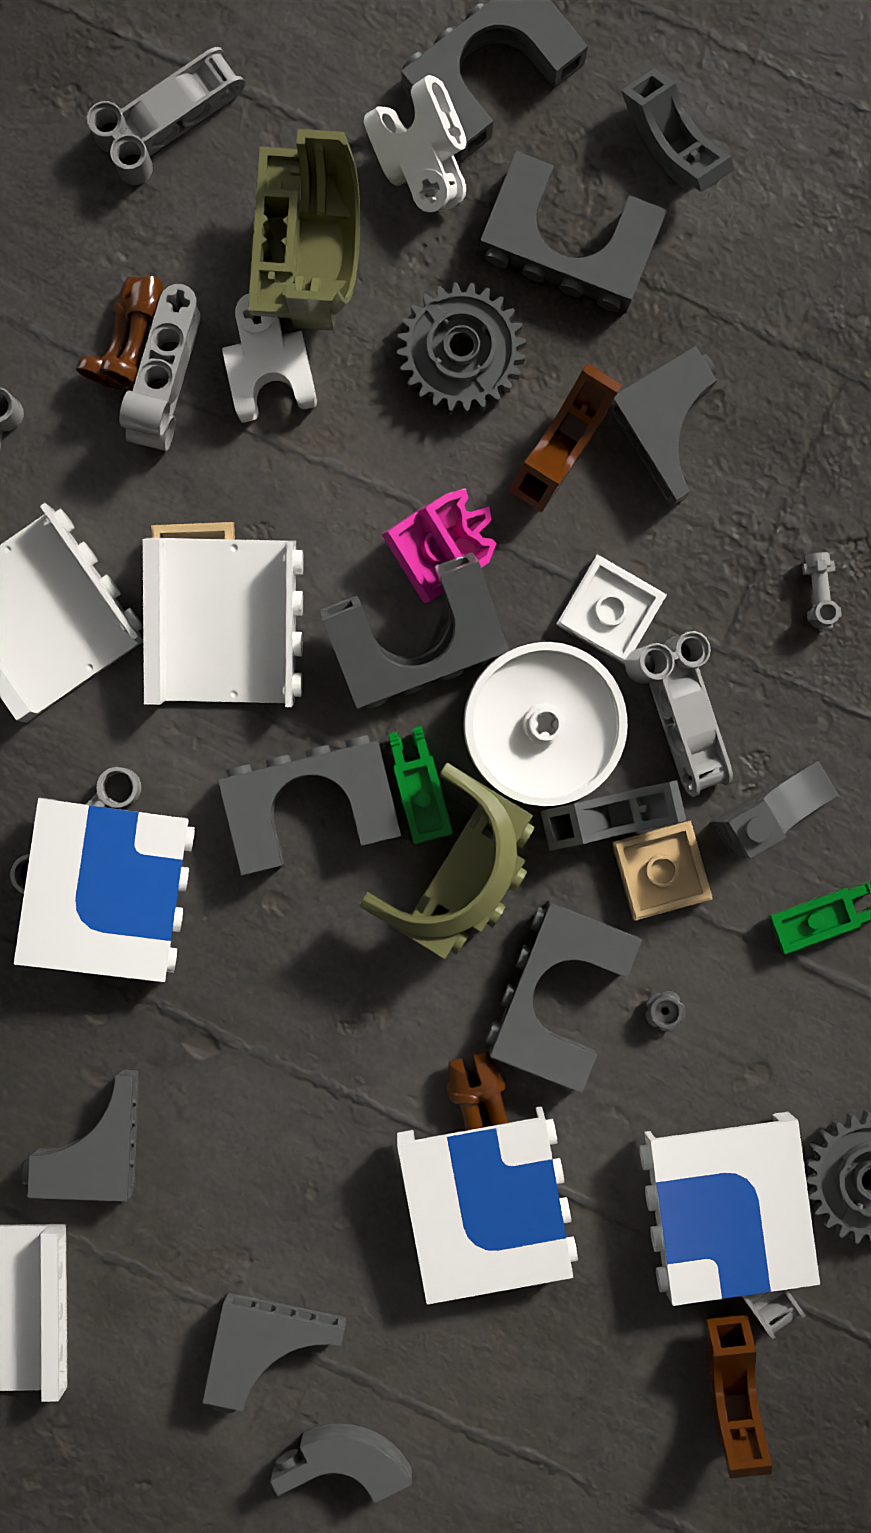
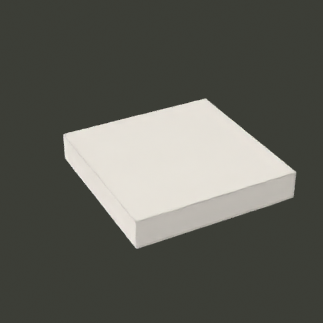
(611, 609)

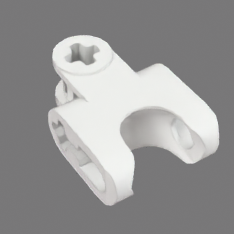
(424, 151)
(263, 358)

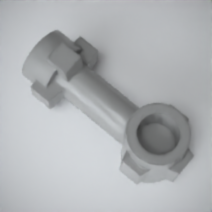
(825, 611)

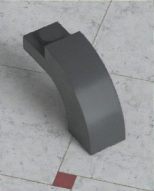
(671, 133)
(613, 815)
(345, 1451)

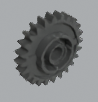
(468, 320)
(838, 1177)

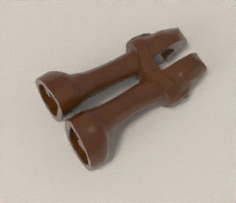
(134, 315)
(488, 1092)

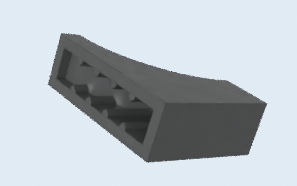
(654, 413)
(774, 811)
(97, 1164)
(255, 1335)

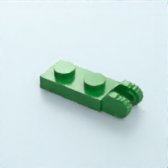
(420, 791)
(820, 918)

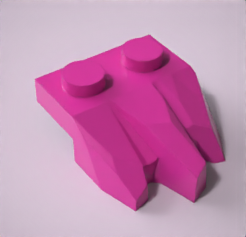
(438, 535)

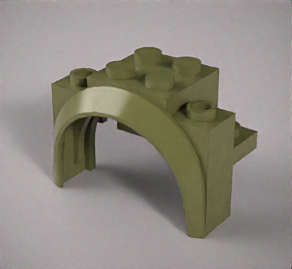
(309, 247)
(470, 877)

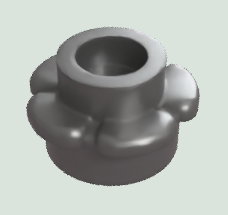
(672, 1018)

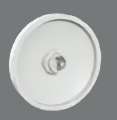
(545, 724)

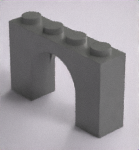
(528, 25)
(515, 240)
(471, 638)
(253, 795)
(519, 1035)

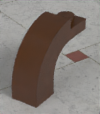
(565, 438)
(734, 1396)

